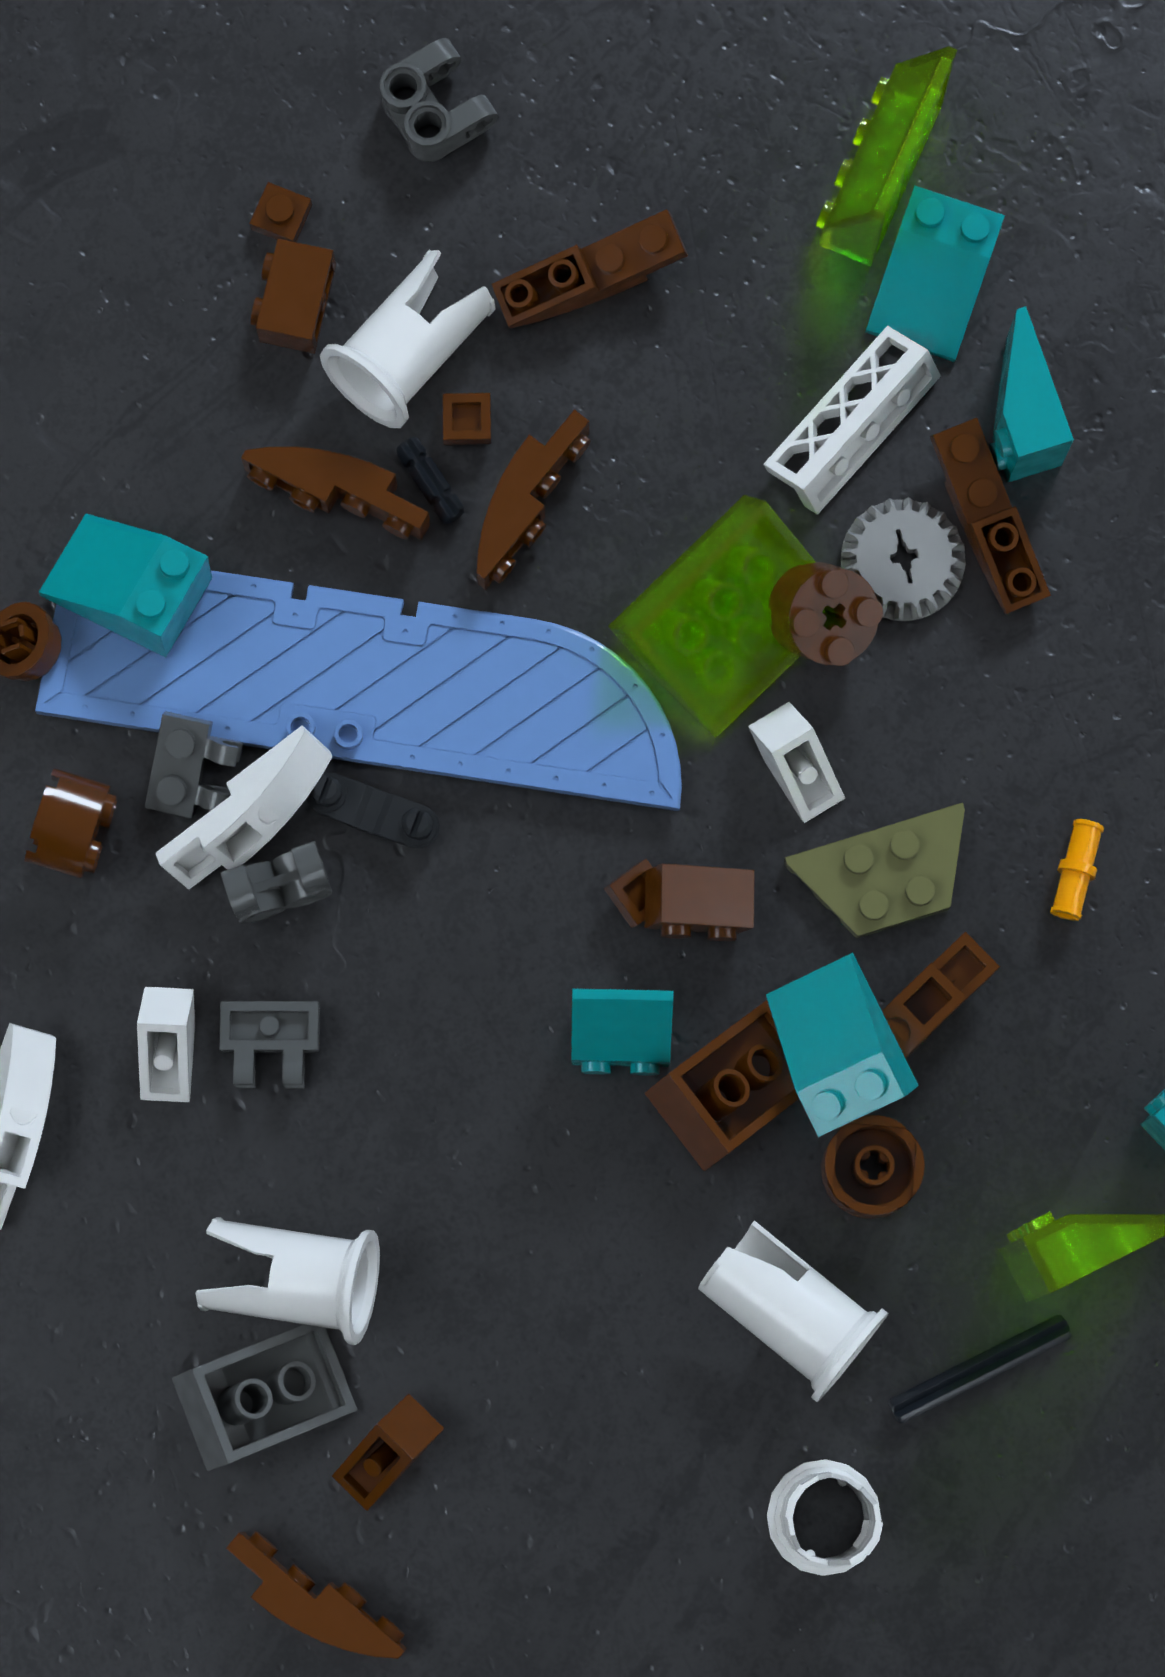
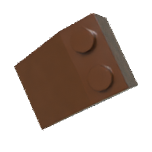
(727, 1088)

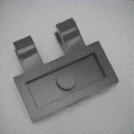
(180, 764)
(269, 1028)

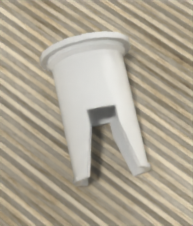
(399, 348)
(310, 1278)
(790, 1307)
(782, 1508)

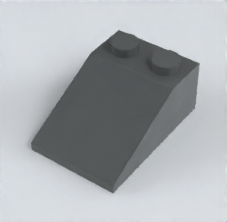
(263, 1394)

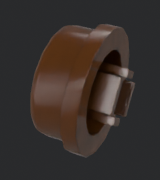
(27, 642)

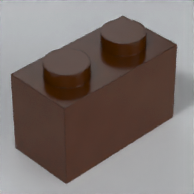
(294, 295)
(699, 901)

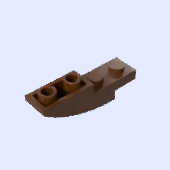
(590, 273)
(321, 476)
(514, 511)
(988, 516)
(938, 992)
(330, 1617)

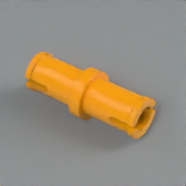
(1077, 869)

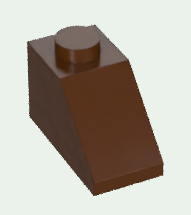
(387, 1451)

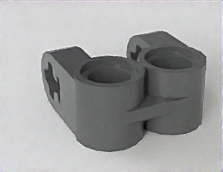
(422, 109)
(273, 886)

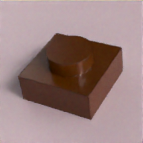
(280, 213)
(466, 418)
(629, 893)

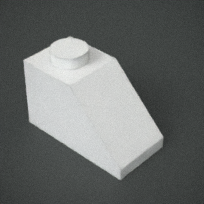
(797, 761)
(166, 1044)

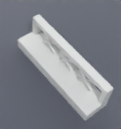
(871, 419)

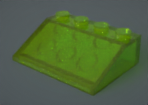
(885, 156)
(709, 619)
(1060, 1251)

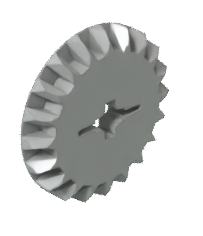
(922, 531)

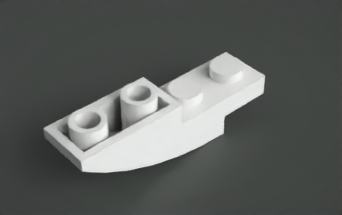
(258, 807)
(25, 1090)

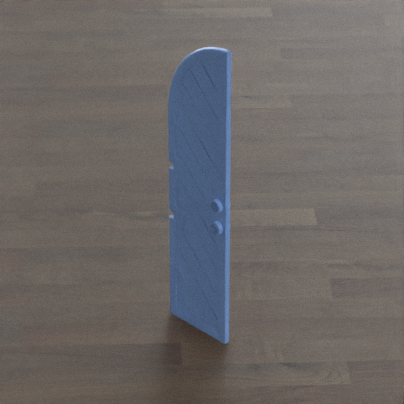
(384, 688)

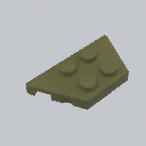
(886, 872)

